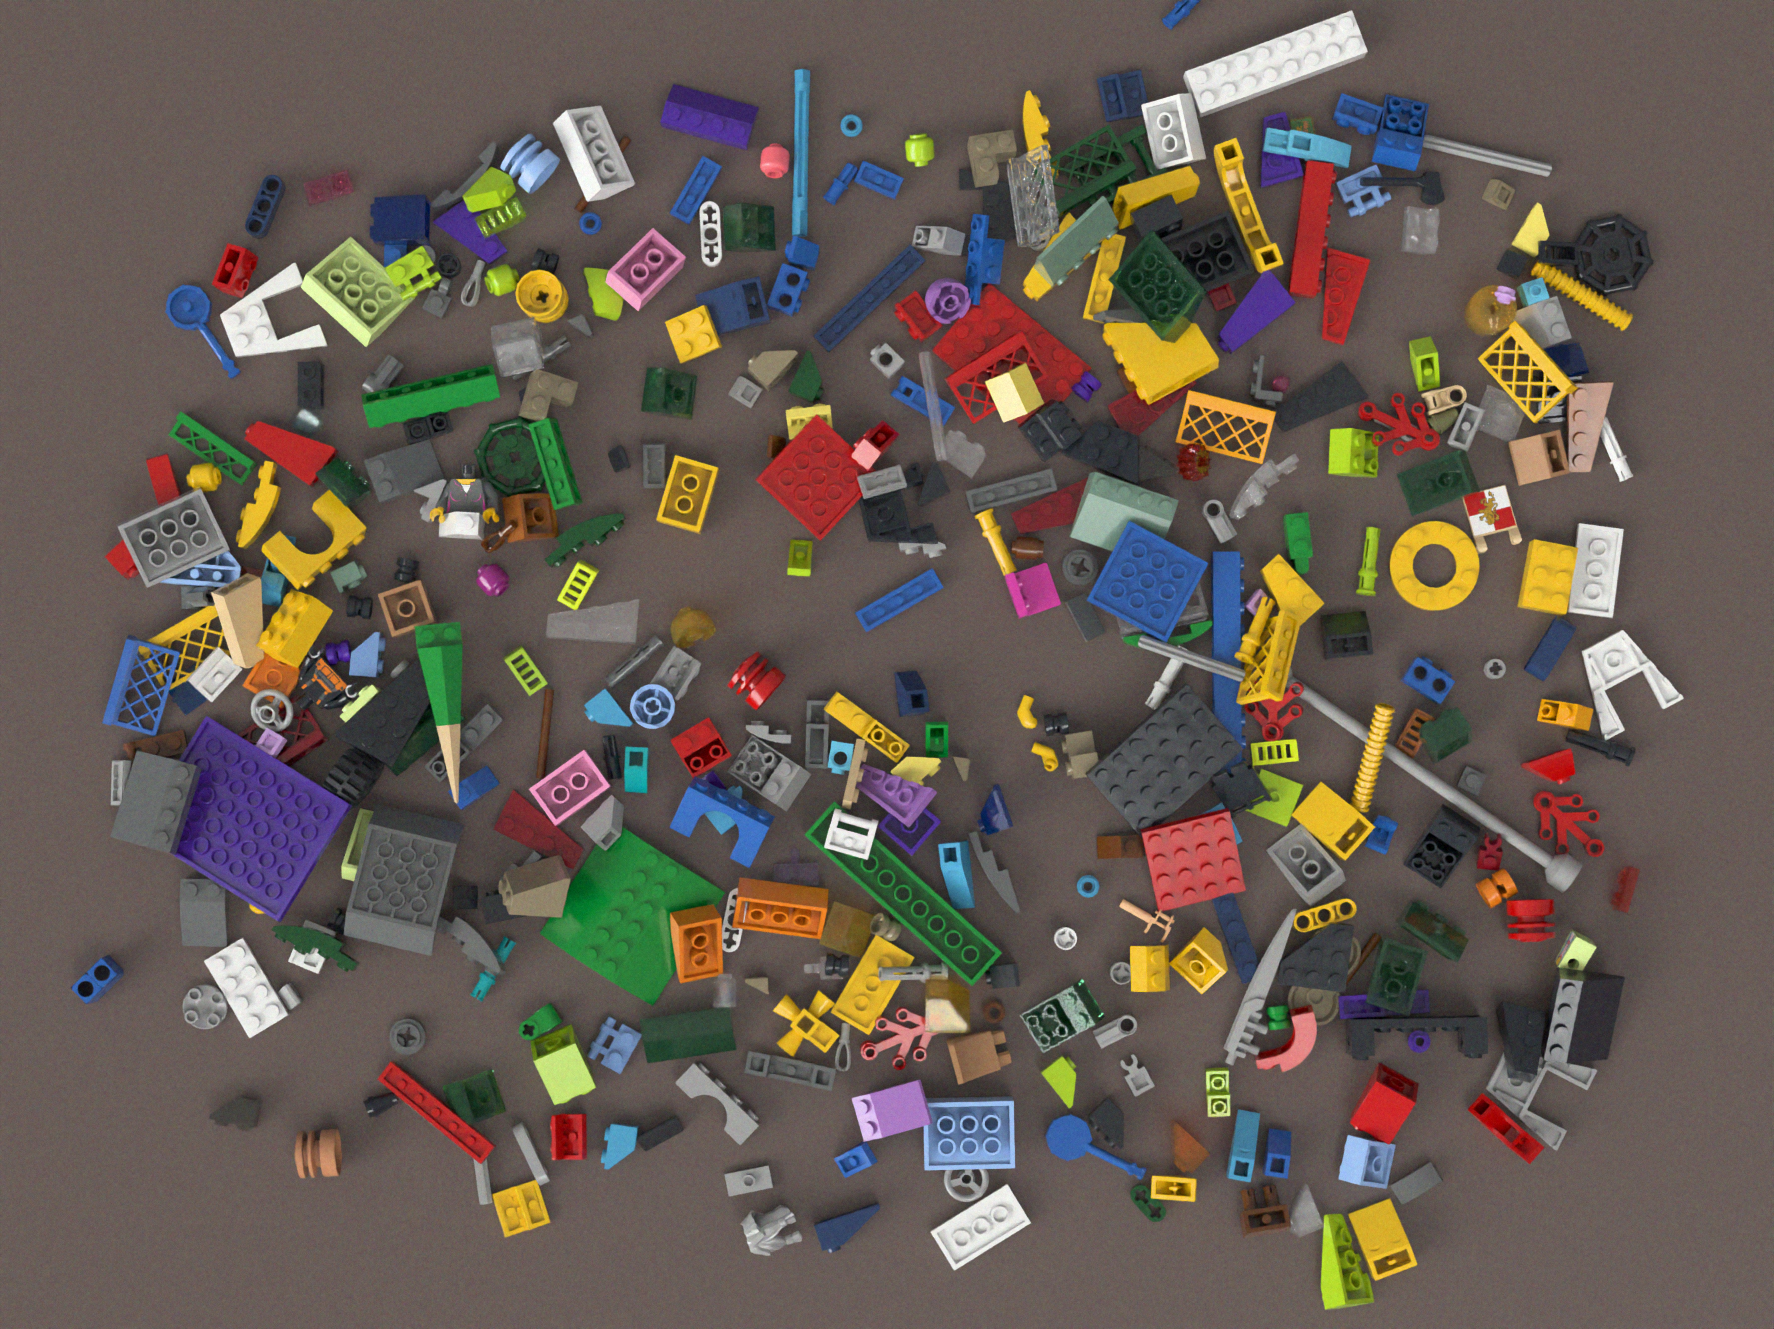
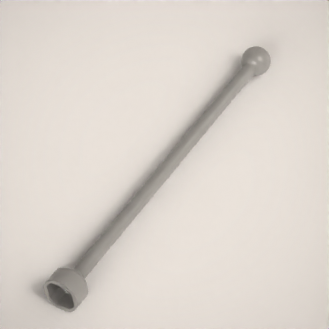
(1559, 869)

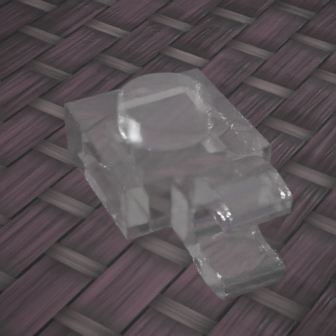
(820, 968)

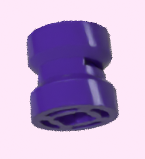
(1086, 386)
(338, 652)

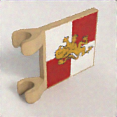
(1490, 514)

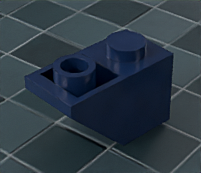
(911, 694)

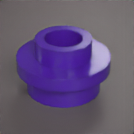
(1412, 1044)

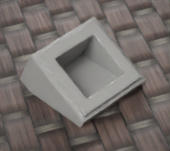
(745, 391)
(290, 996)

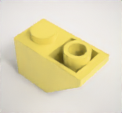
(916, 768)

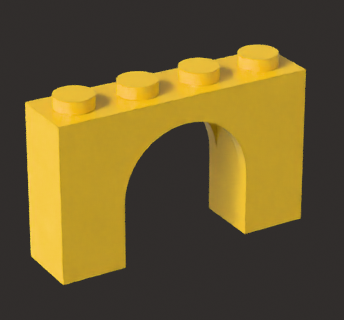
(303, 567)

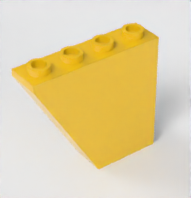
(1156, 364)

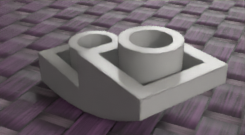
(932, 550)
(762, 731)

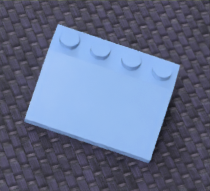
(970, 1133)

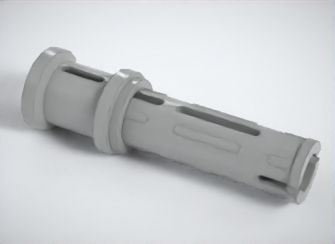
(924, 970)

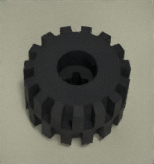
(353, 776)

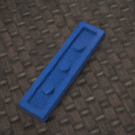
(899, 600)

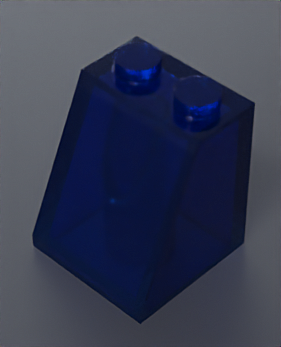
(401, 220)

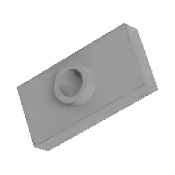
(882, 481)
(119, 778)
(748, 1180)

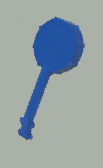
(190, 310)
(1071, 1138)

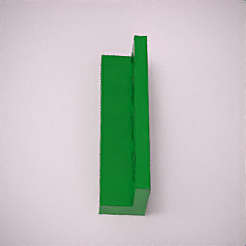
(215, 440)
(555, 463)

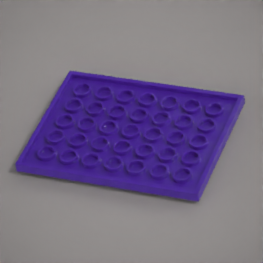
(254, 820)

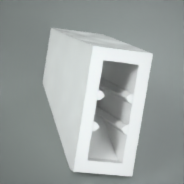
(462, 525)

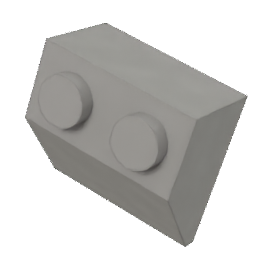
(1545, 322)

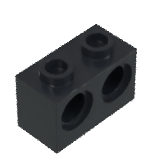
(311, 385)

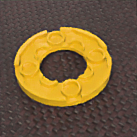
(1402, 566)

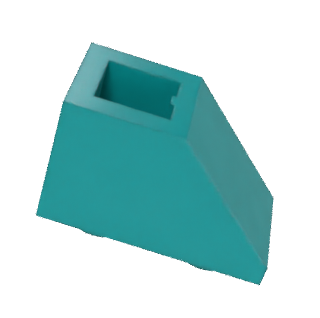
(636, 769)

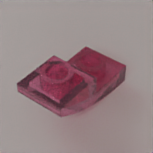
(328, 188)

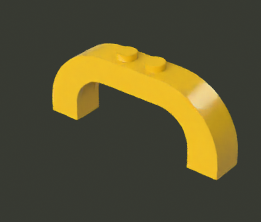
(1243, 208)

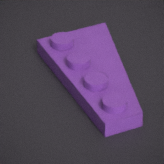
(897, 796)

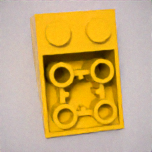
(1333, 821)
(1382, 1239)

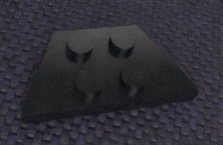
(1108, 451)

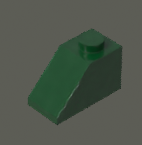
(807, 380)

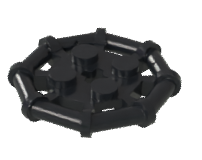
(1626, 255)

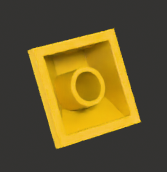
(1201, 961)

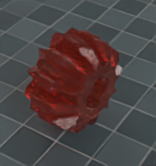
(1194, 462)

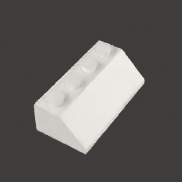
(593, 152)

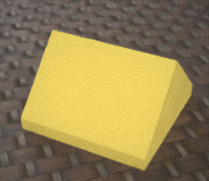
(1014, 392)

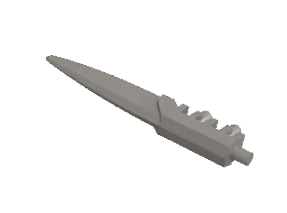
(1248, 1015)

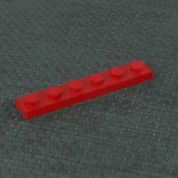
(436, 1112)

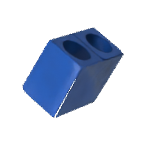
(116, 974)

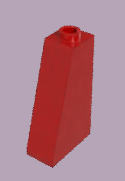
(292, 451)

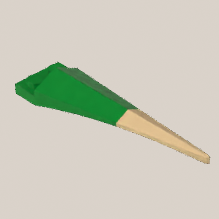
(441, 663)

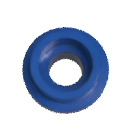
(590, 216)

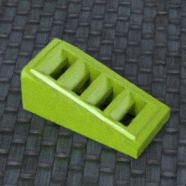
(514, 654)

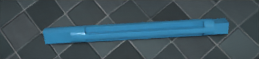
(801, 134)

